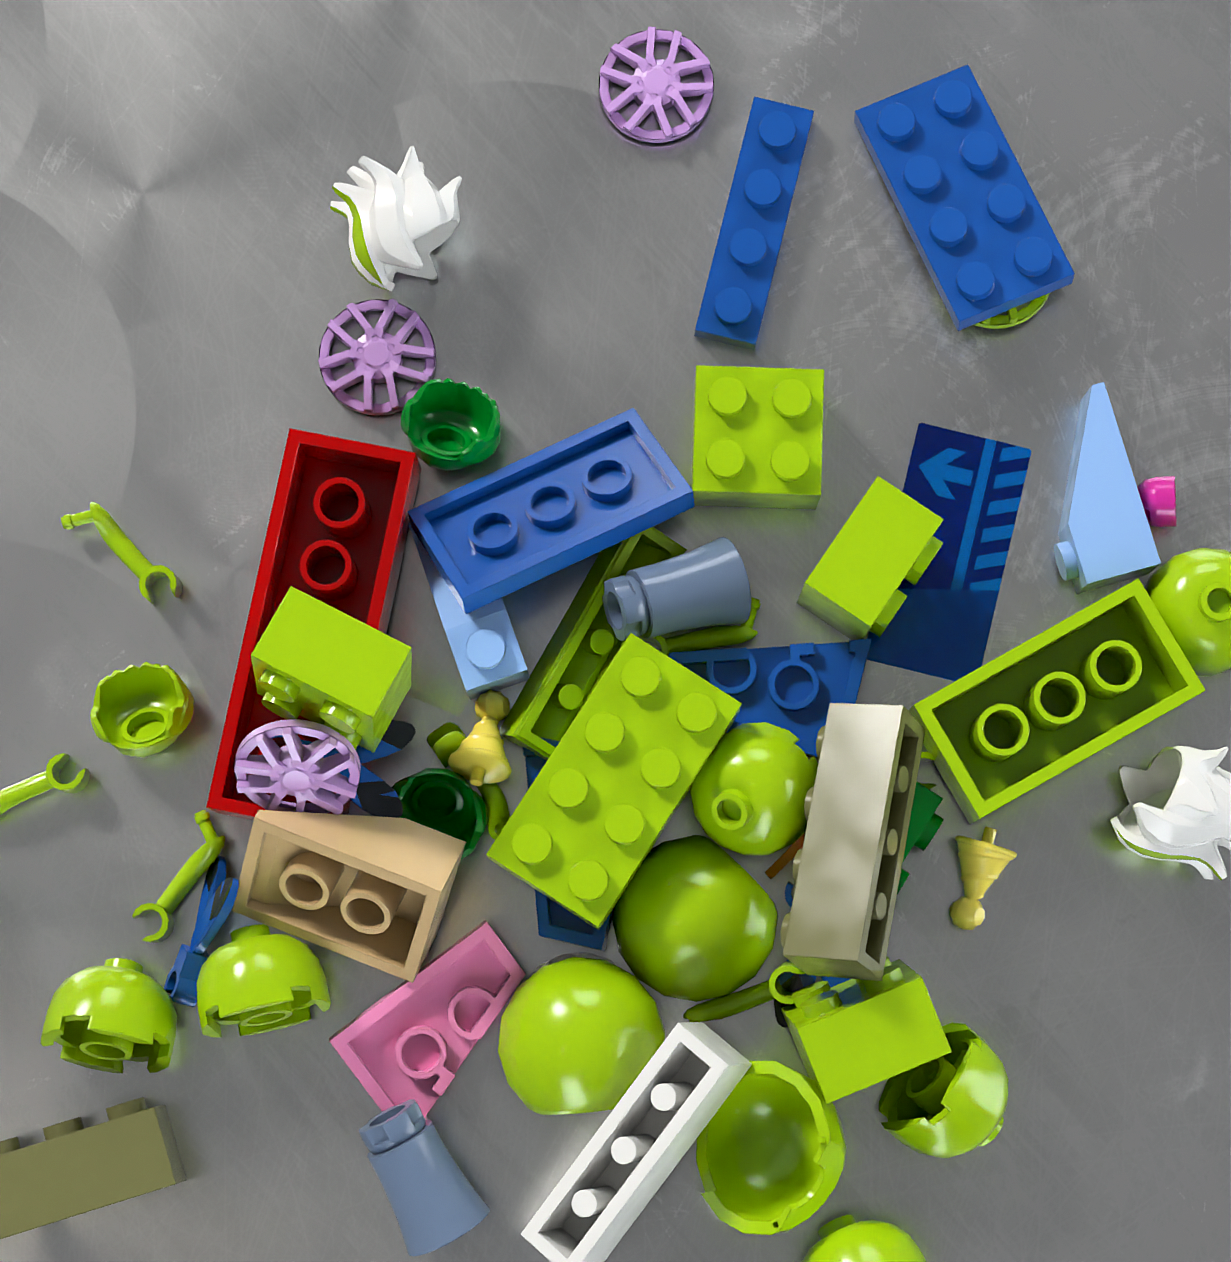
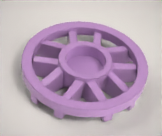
(656, 85)
(376, 355)
(297, 768)

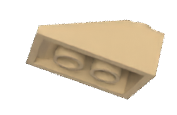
(350, 884)

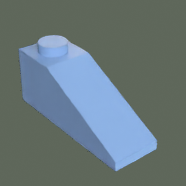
(1102, 515)
(479, 640)

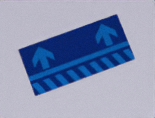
(952, 606)

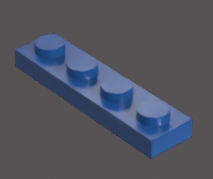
(754, 223)

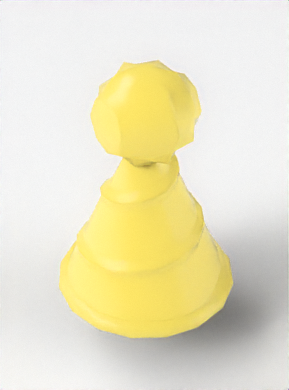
(482, 753)
(980, 866)

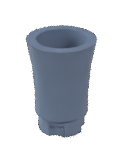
(680, 593)
(421, 1179)

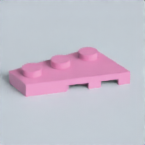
(426, 1028)

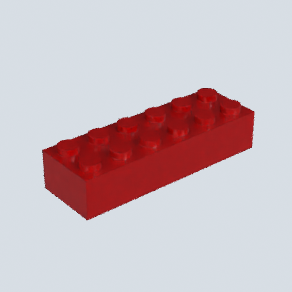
(335, 536)

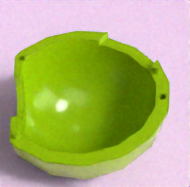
(694, 921)
(578, 1036)
(771, 1151)

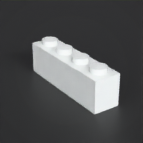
(637, 1146)

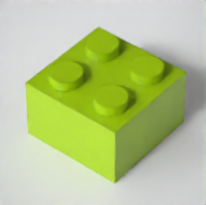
(757, 437)
(867, 561)
(331, 669)
(864, 1030)

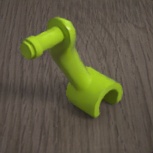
(124, 549)
(709, 637)
(446, 741)
(43, 782)
(185, 879)
(744, 999)

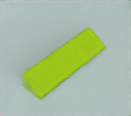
(579, 648)

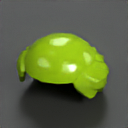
(141, 709)

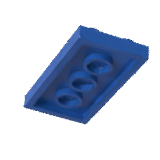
(963, 197)
(550, 510)

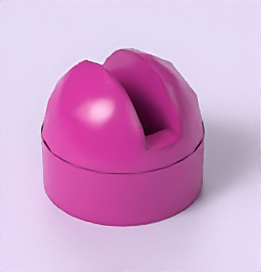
(1159, 501)

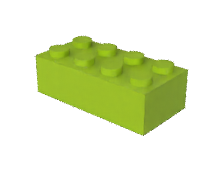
(1055, 700)
(614, 781)

